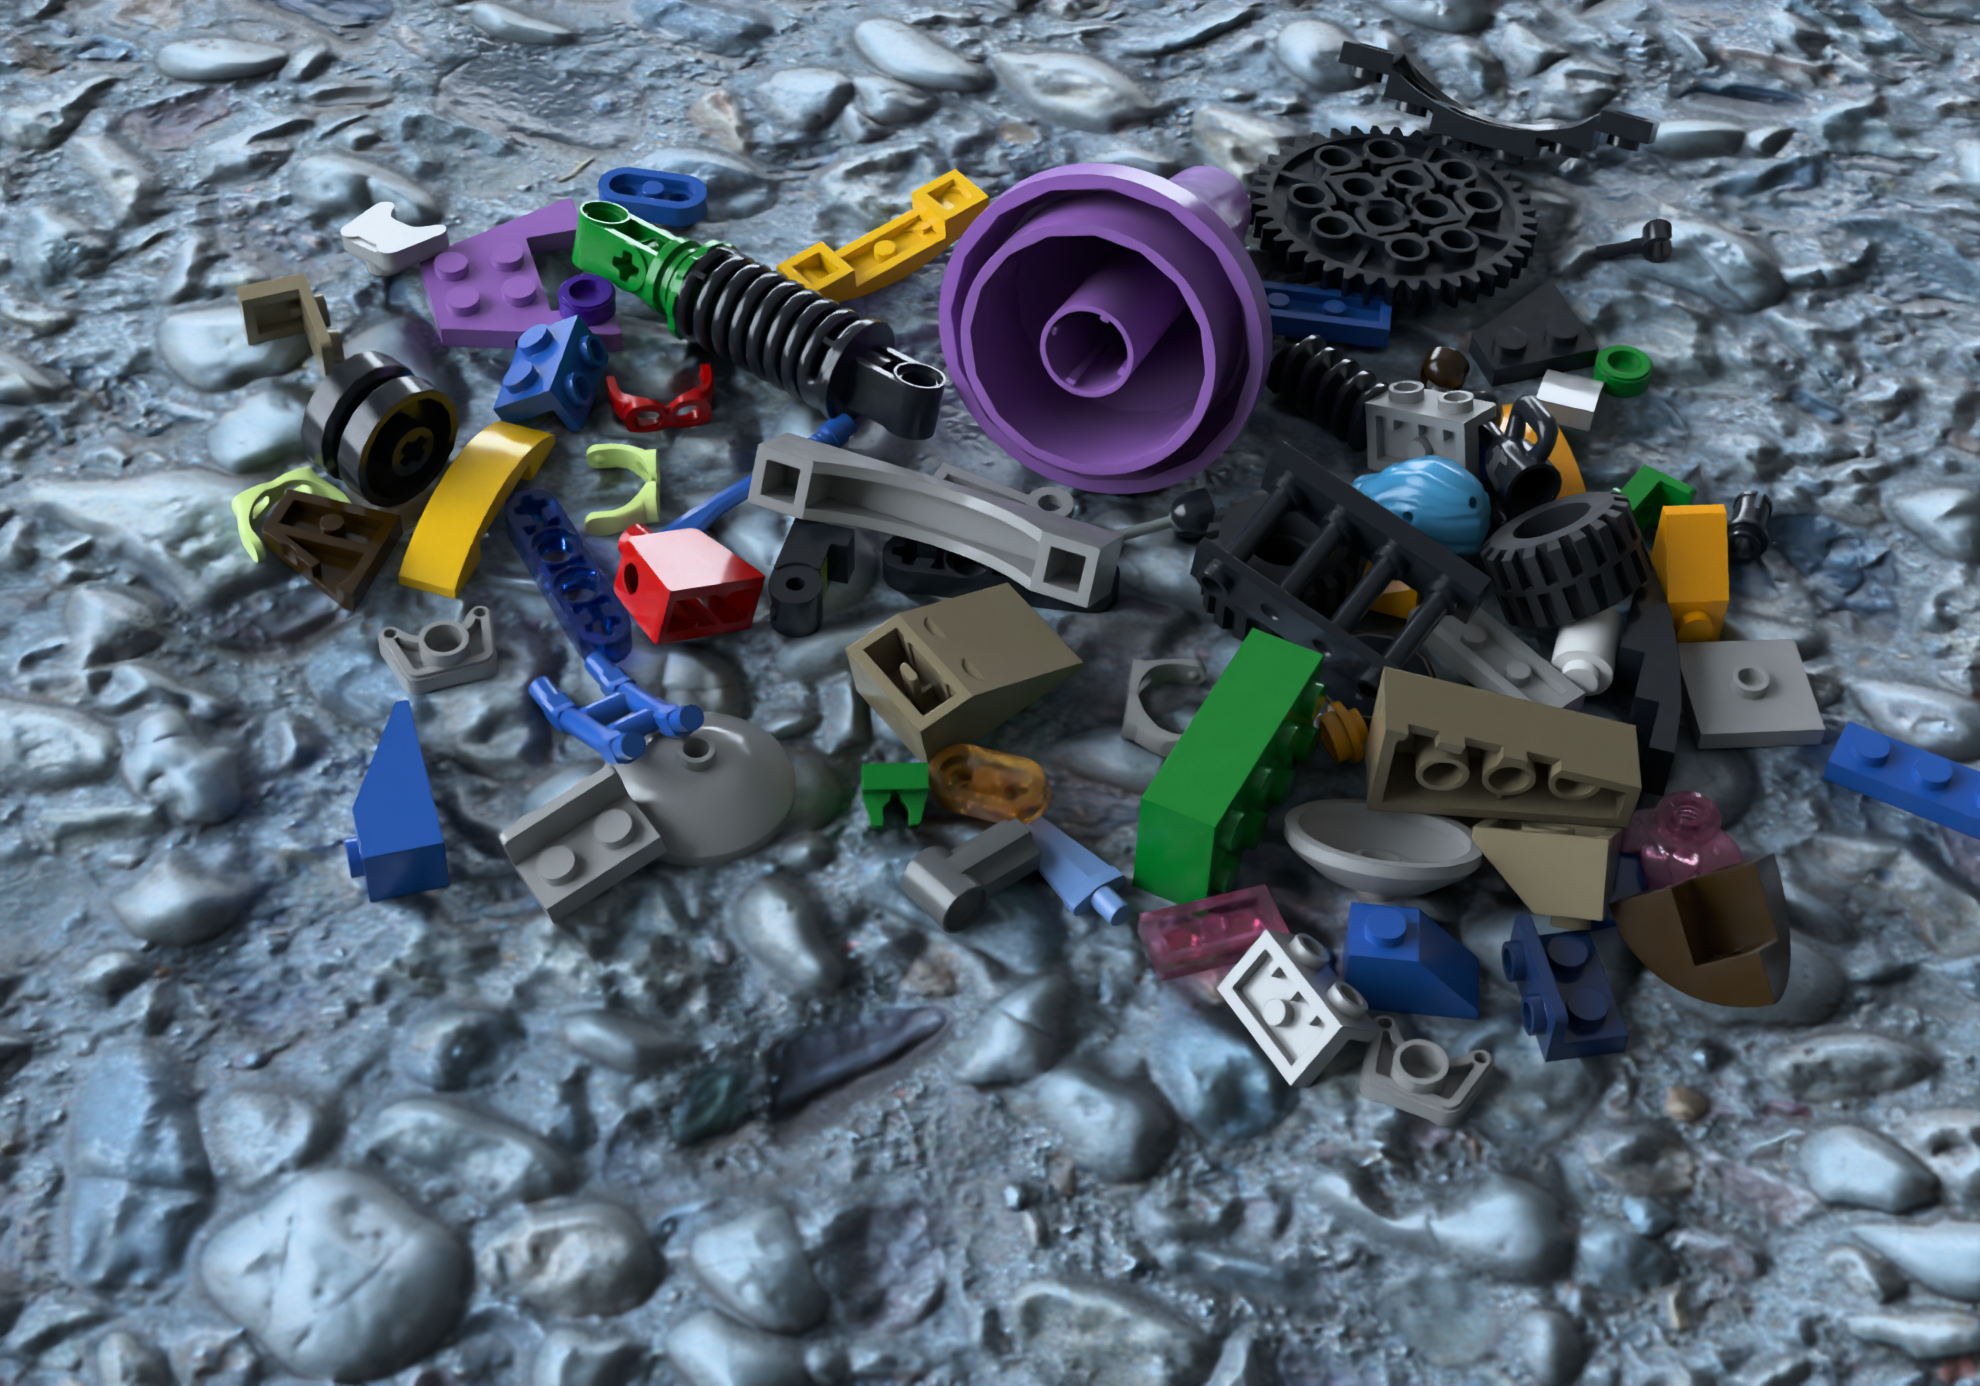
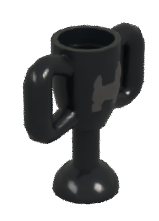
(1514, 464)

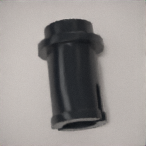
(1747, 527)

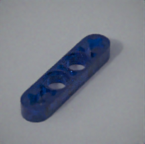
(573, 573)

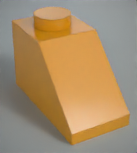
(1693, 569)

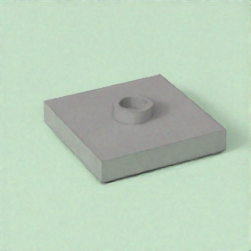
(1748, 694)

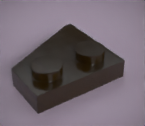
(332, 543)

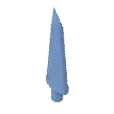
(1078, 874)

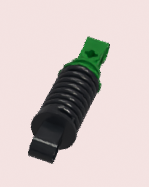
(763, 321)

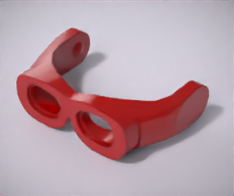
(629, 406)

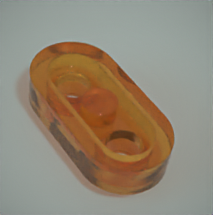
(998, 784)

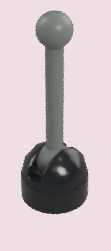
(1187, 517)

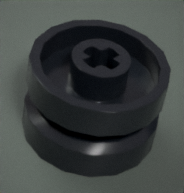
(379, 428)

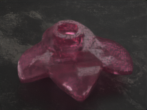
(1675, 846)

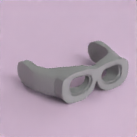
(1143, 677)

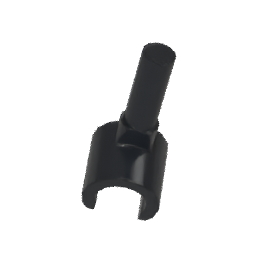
(1653, 244)

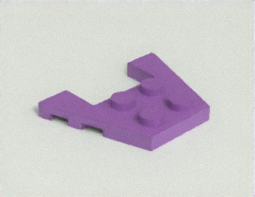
(489, 287)

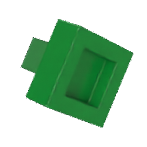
(894, 782)

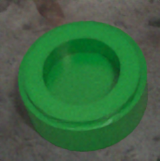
(1623, 370)

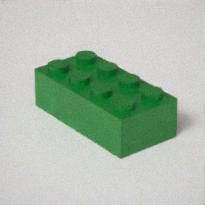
(1229, 770)

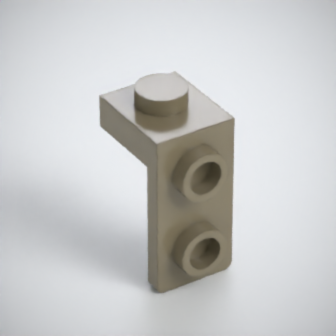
(287, 309)

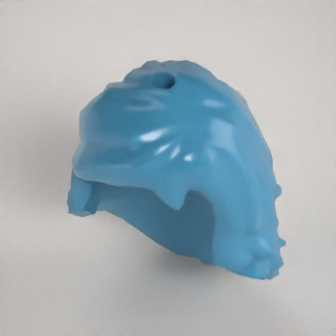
(1439, 494)

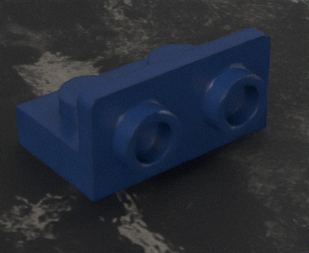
(1563, 992)

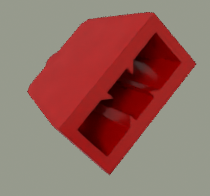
(684, 584)

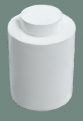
(1589, 650)

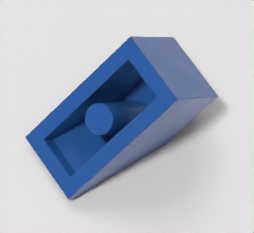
(1408, 963)

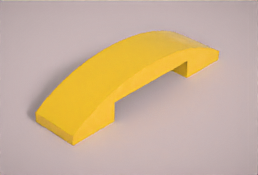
(895, 249)
(465, 504)

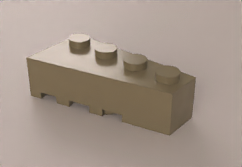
(1496, 756)

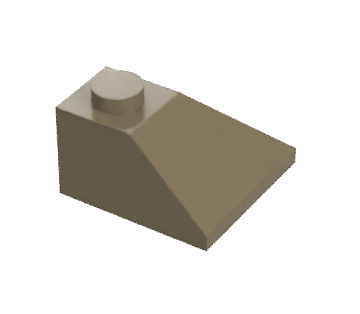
(1554, 866)

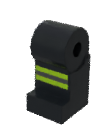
(803, 572)

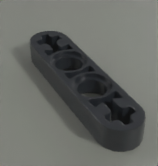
(927, 580)

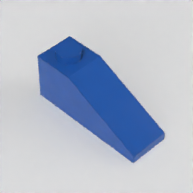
(396, 818)

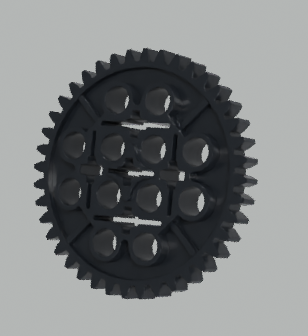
(1392, 217)

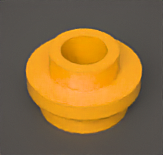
(1343, 733)

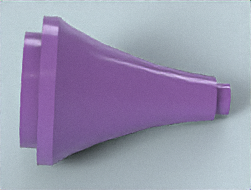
(1109, 324)

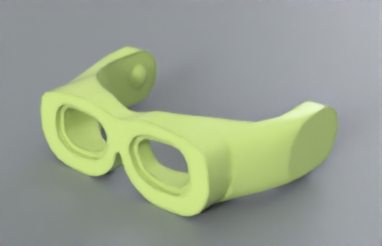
(644, 506)
(250, 514)

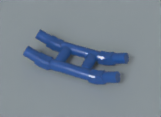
(623, 739)

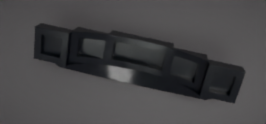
(1461, 124)

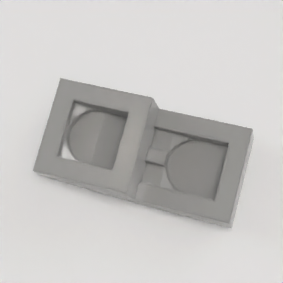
(1571, 398)

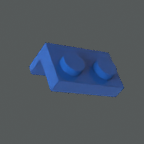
(553, 370)

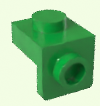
(1651, 491)

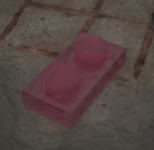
(1207, 931)

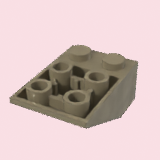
(958, 667)

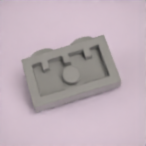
(1425, 422)
(581, 843)
(1296, 1004)

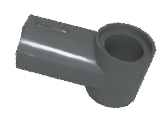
(959, 882)

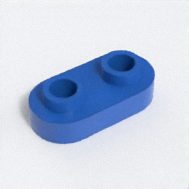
(656, 195)

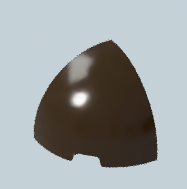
(1714, 933)

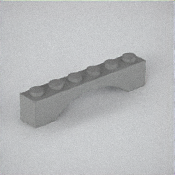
(1018, 540)

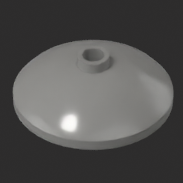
(713, 790)
(1381, 850)

